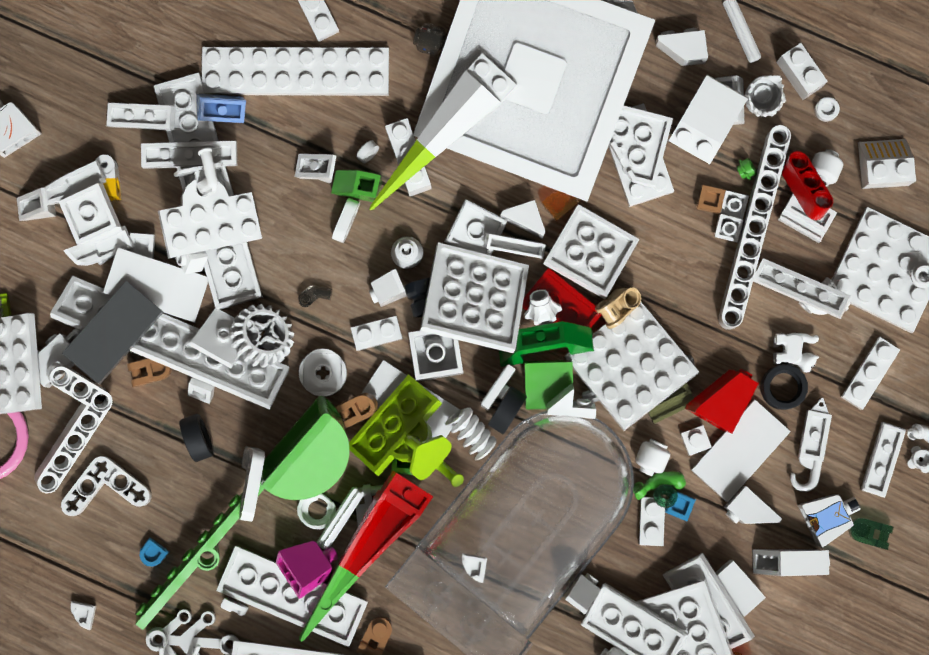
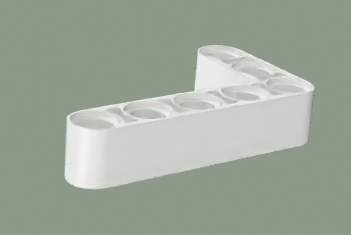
(74, 426)

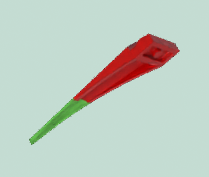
(387, 517)

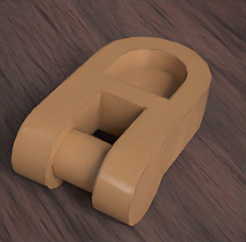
(155, 372)
(363, 405)
(379, 631)

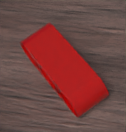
(807, 185)

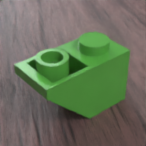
(357, 184)

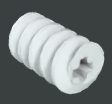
(473, 432)

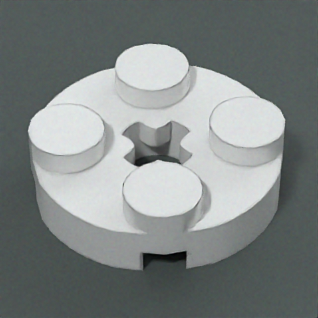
(313, 363)

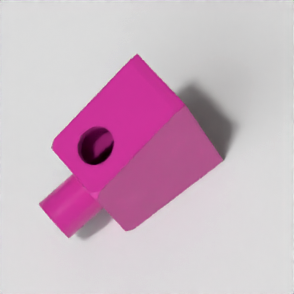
(306, 566)

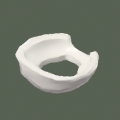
(302, 512)

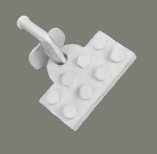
(207, 213)

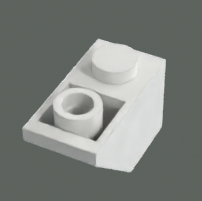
(685, 47)

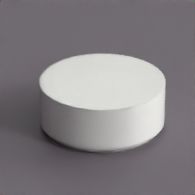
(827, 109)
(367, 151)

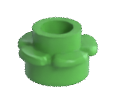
(746, 169)

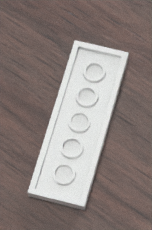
(263, 586)

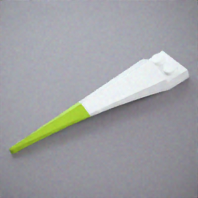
(471, 99)

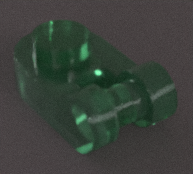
(864, 529)

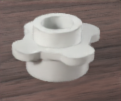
(914, 462)

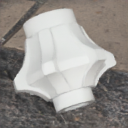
(542, 308)

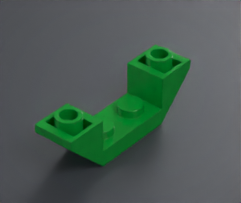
(547, 337)

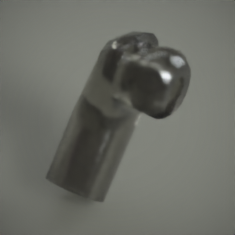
(312, 293)

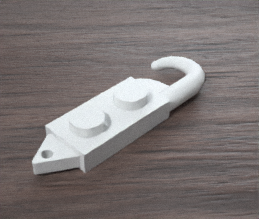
(813, 444)

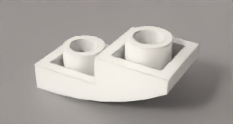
(731, 216)

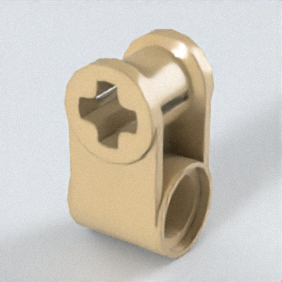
(616, 308)

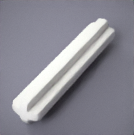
(742, 30)
(340, 518)

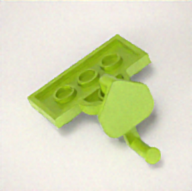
(396, 434)

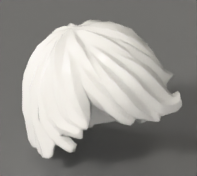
(765, 95)

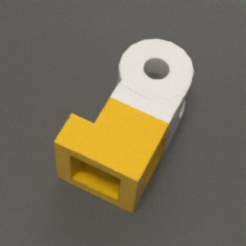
(111, 173)

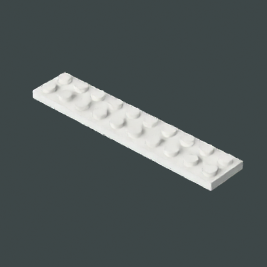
(229, 267)
(169, 345)

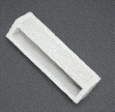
(514, 245)

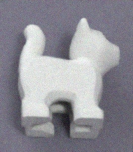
(792, 350)

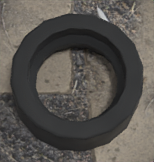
(800, 395)
(507, 410)
(196, 437)

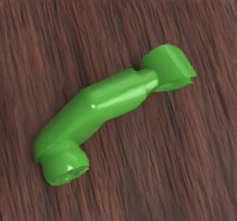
(671, 478)

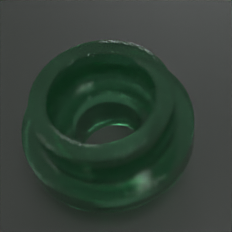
(668, 490)

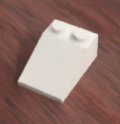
(708, 119)

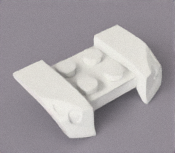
(88, 215)

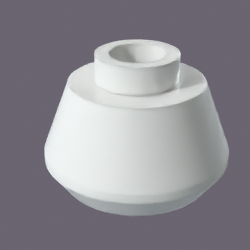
(406, 259)

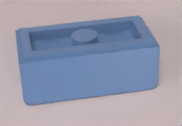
(220, 108)

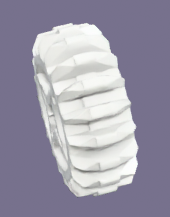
(277, 342)

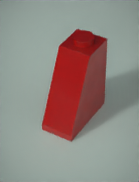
(724, 400)

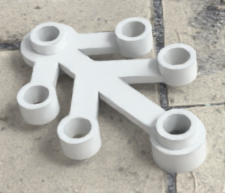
(187, 640)

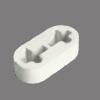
(346, 220)

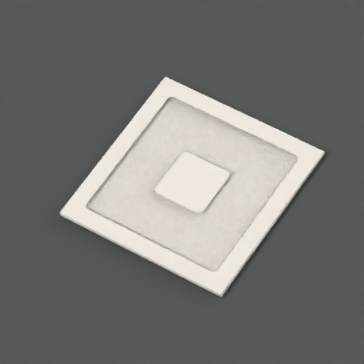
(570, 77)

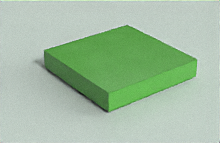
(545, 381)

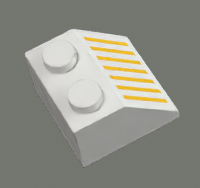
(886, 164)

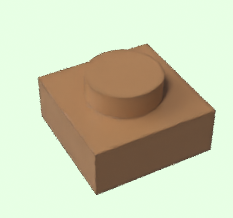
(711, 199)

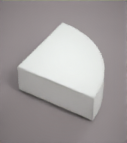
(474, 566)
(232, 605)
(83, 613)

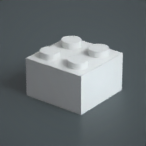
(434, 356)

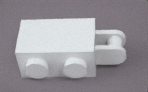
(52, 354)

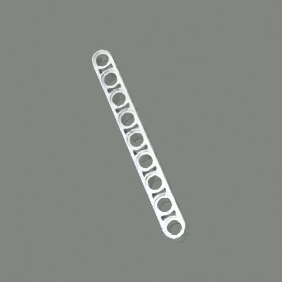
(760, 217)

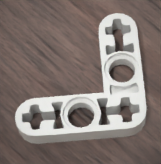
(253, 462)
(106, 478)

